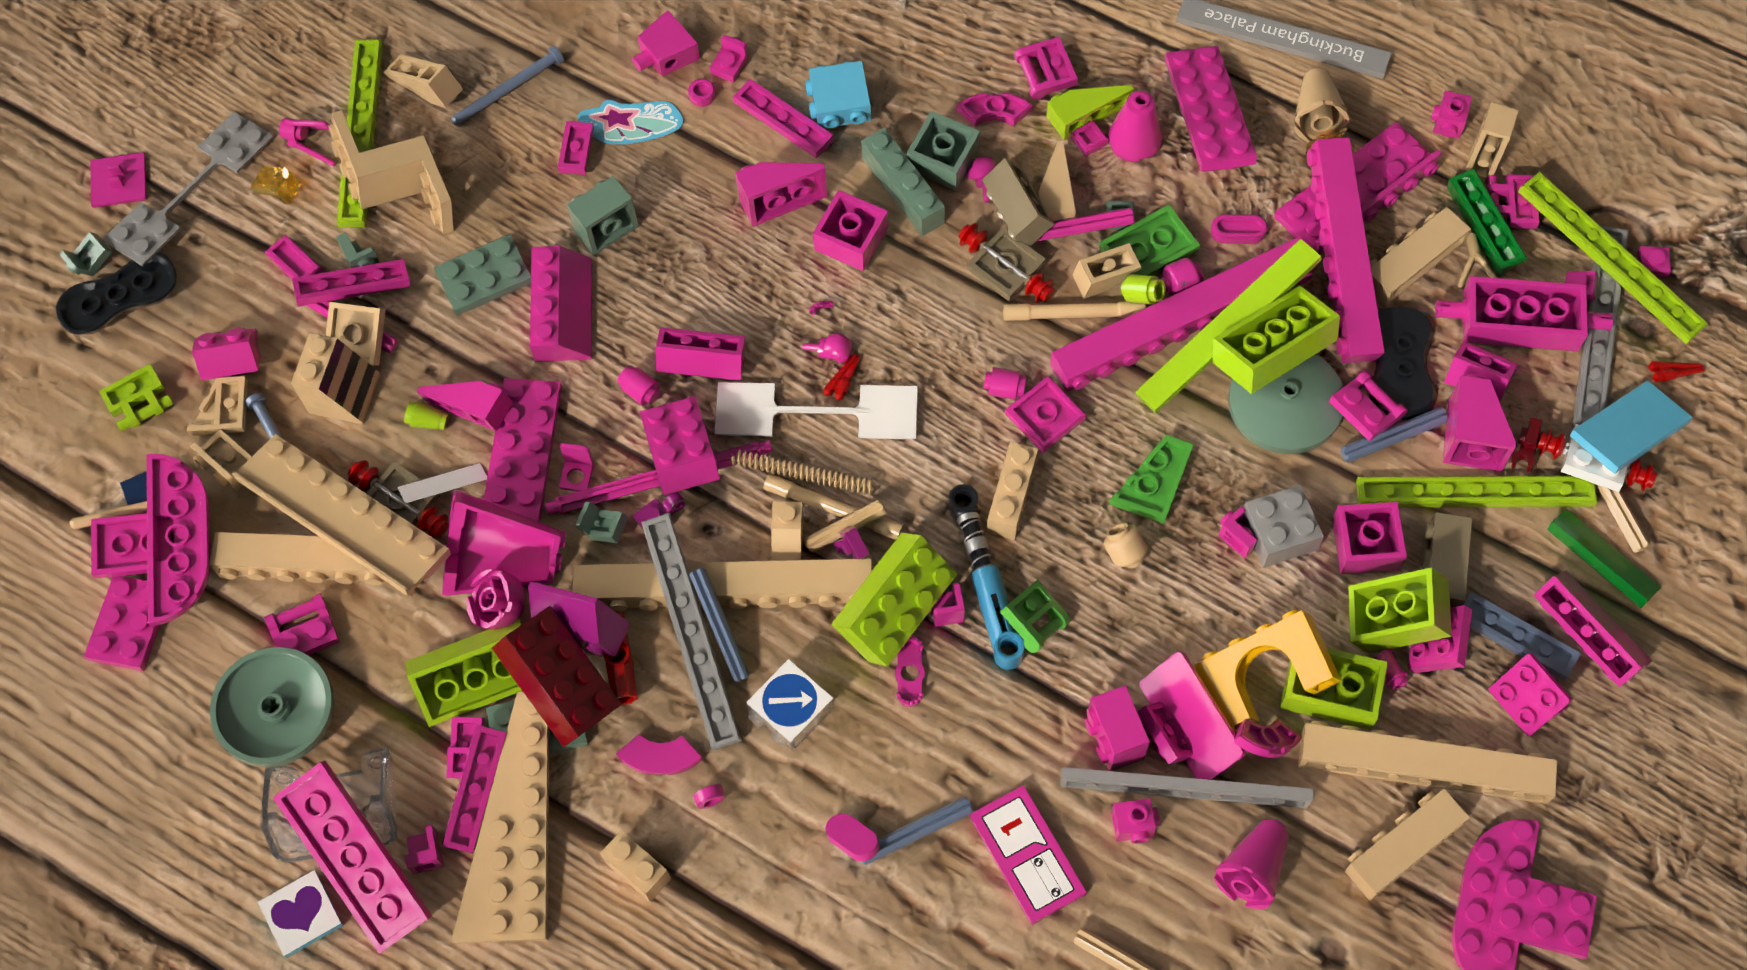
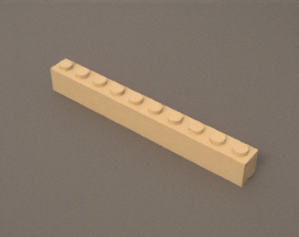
(734, 583)

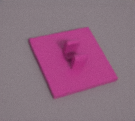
(118, 180)

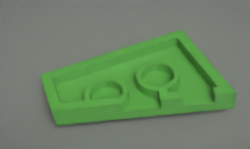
(1156, 481)

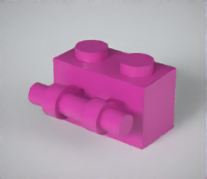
(226, 353)
(1477, 361)

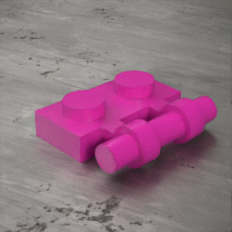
(1518, 210)

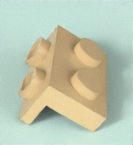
(222, 457)

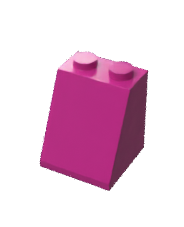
(1477, 427)

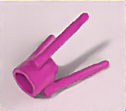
(296, 130)

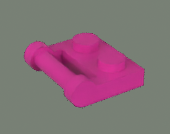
(1054, 64)
(1362, 411)
(308, 636)

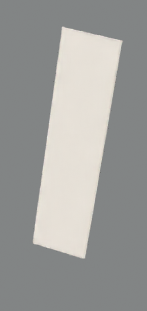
(442, 483)

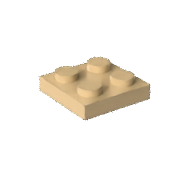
(357, 328)

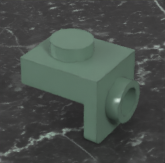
(87, 256)
(601, 524)

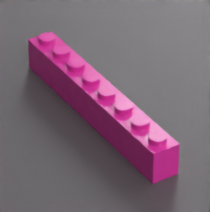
(1345, 250)

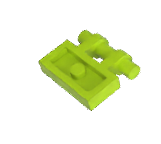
(133, 390)

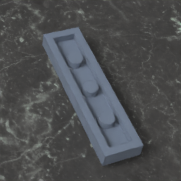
(1520, 636)

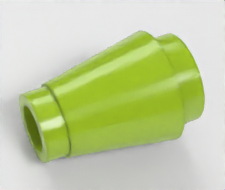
(425, 416)

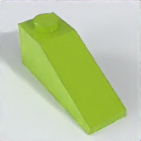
(1081, 106)

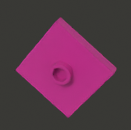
(1045, 414)

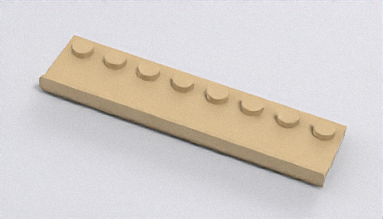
(342, 515)

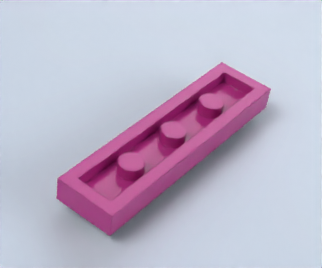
(783, 118)
(350, 282)
(473, 789)

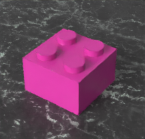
(850, 230)
(1369, 538)
(1116, 729)

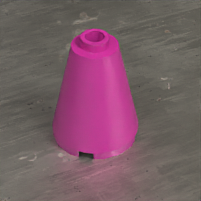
(1136, 129)
(1255, 865)

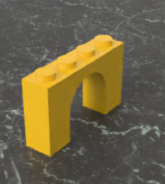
(1295, 635)

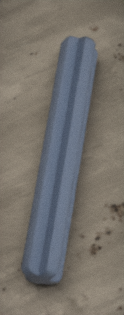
(1395, 434)
(719, 624)
(922, 827)

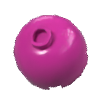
(496, 599)

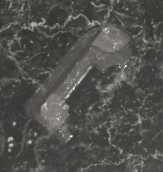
(369, 788)

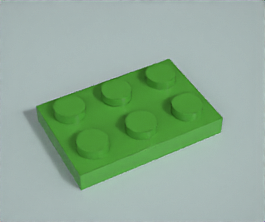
(1155, 241)

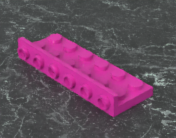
(1383, 171)

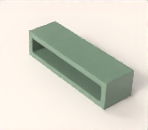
(903, 182)

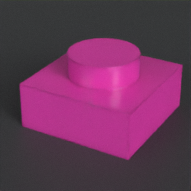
(1655, 259)
(1586, 278)

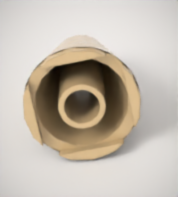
(1319, 107)

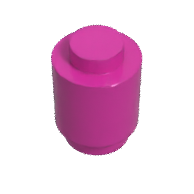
(1004, 383)
(639, 385)

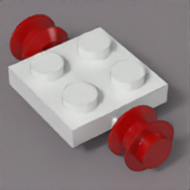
(1585, 466)

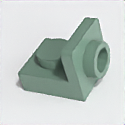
(353, 253)

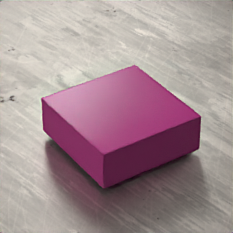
(1089, 138)

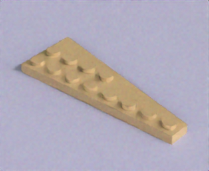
(509, 868)

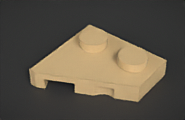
(222, 408)

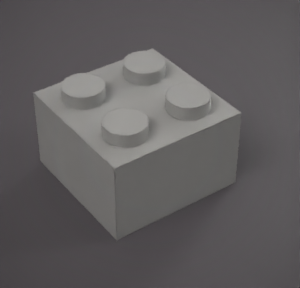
(1282, 526)

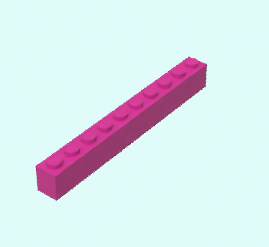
(1158, 324)

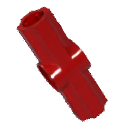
(621, 674)

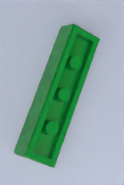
(1486, 222)
(1603, 558)

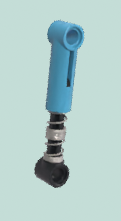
(985, 578)

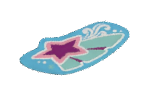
(632, 122)

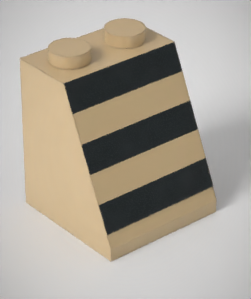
(334, 380)

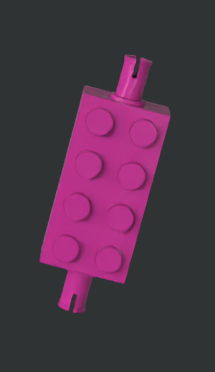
(1524, 313)

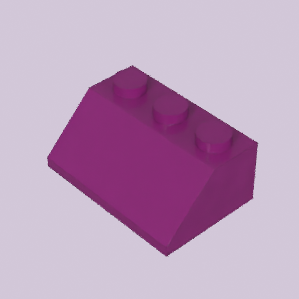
(585, 617)

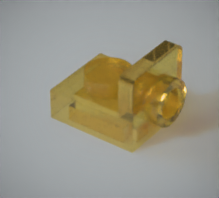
(276, 182)

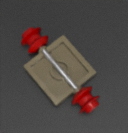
(1006, 264)
(386, 492)

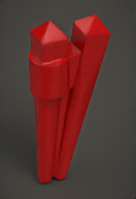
(1670, 370)
(841, 381)

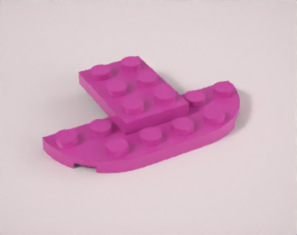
(165, 542)
(1506, 906)

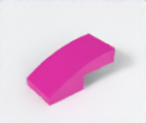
(461, 735)

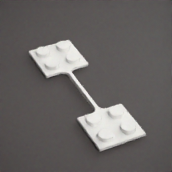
(750, 410)

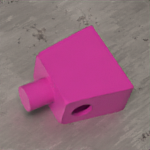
(665, 46)

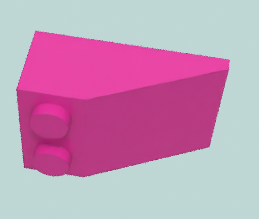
(779, 188)

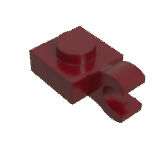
(1528, 438)

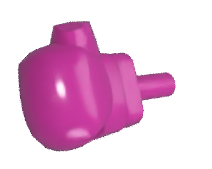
(979, 169)
(835, 347)

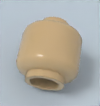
(1125, 545)

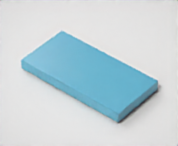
(1631, 427)

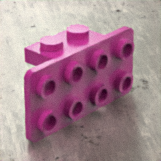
(1187, 719)

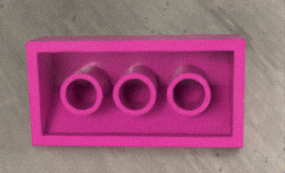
(560, 305)

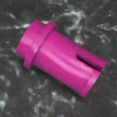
(1394, 675)

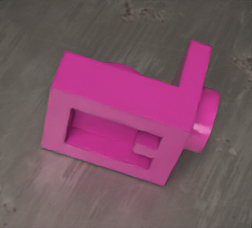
(730, 58)
(1237, 536)

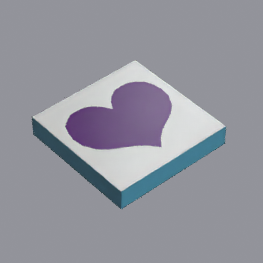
(300, 914)

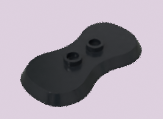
(96, 303)
(1403, 366)

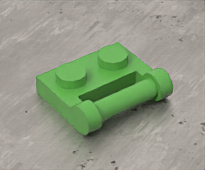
(1030, 607)

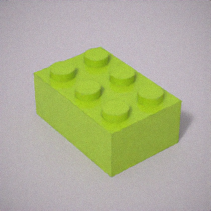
(1399, 610)
(1349, 702)

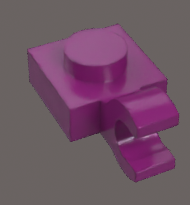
(672, 504)
(851, 543)

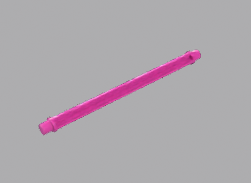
(641, 482)

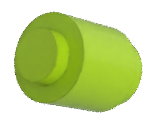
(1143, 289)

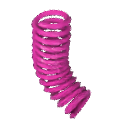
(817, 307)

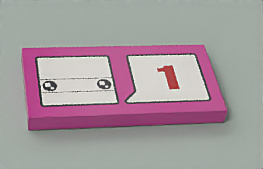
(1027, 855)

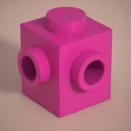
(1451, 114)
(1135, 820)

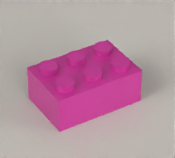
(679, 445)

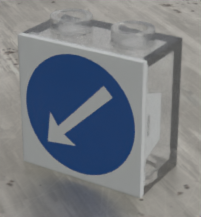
(789, 706)

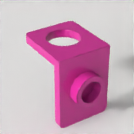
(576, 458)

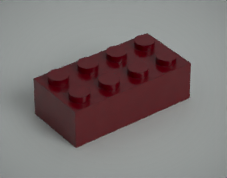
(556, 676)

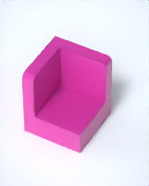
(949, 608)
(424, 852)

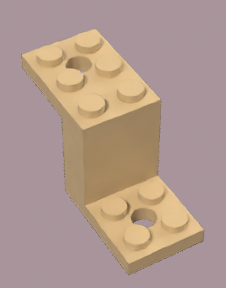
(391, 172)

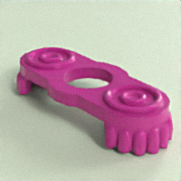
(910, 692)

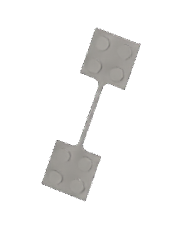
(147, 230)

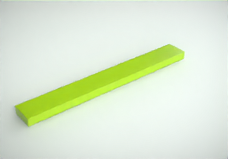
(361, 120)
(1613, 258)
(1199, 351)
(1477, 491)

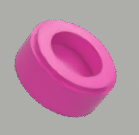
(701, 92)
(709, 796)

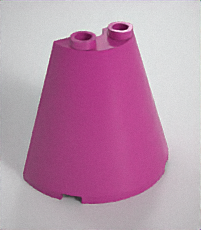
(497, 539)

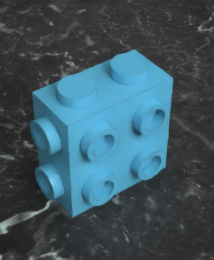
(838, 94)

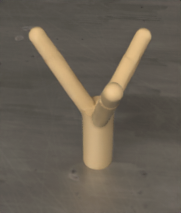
(1475, 255)

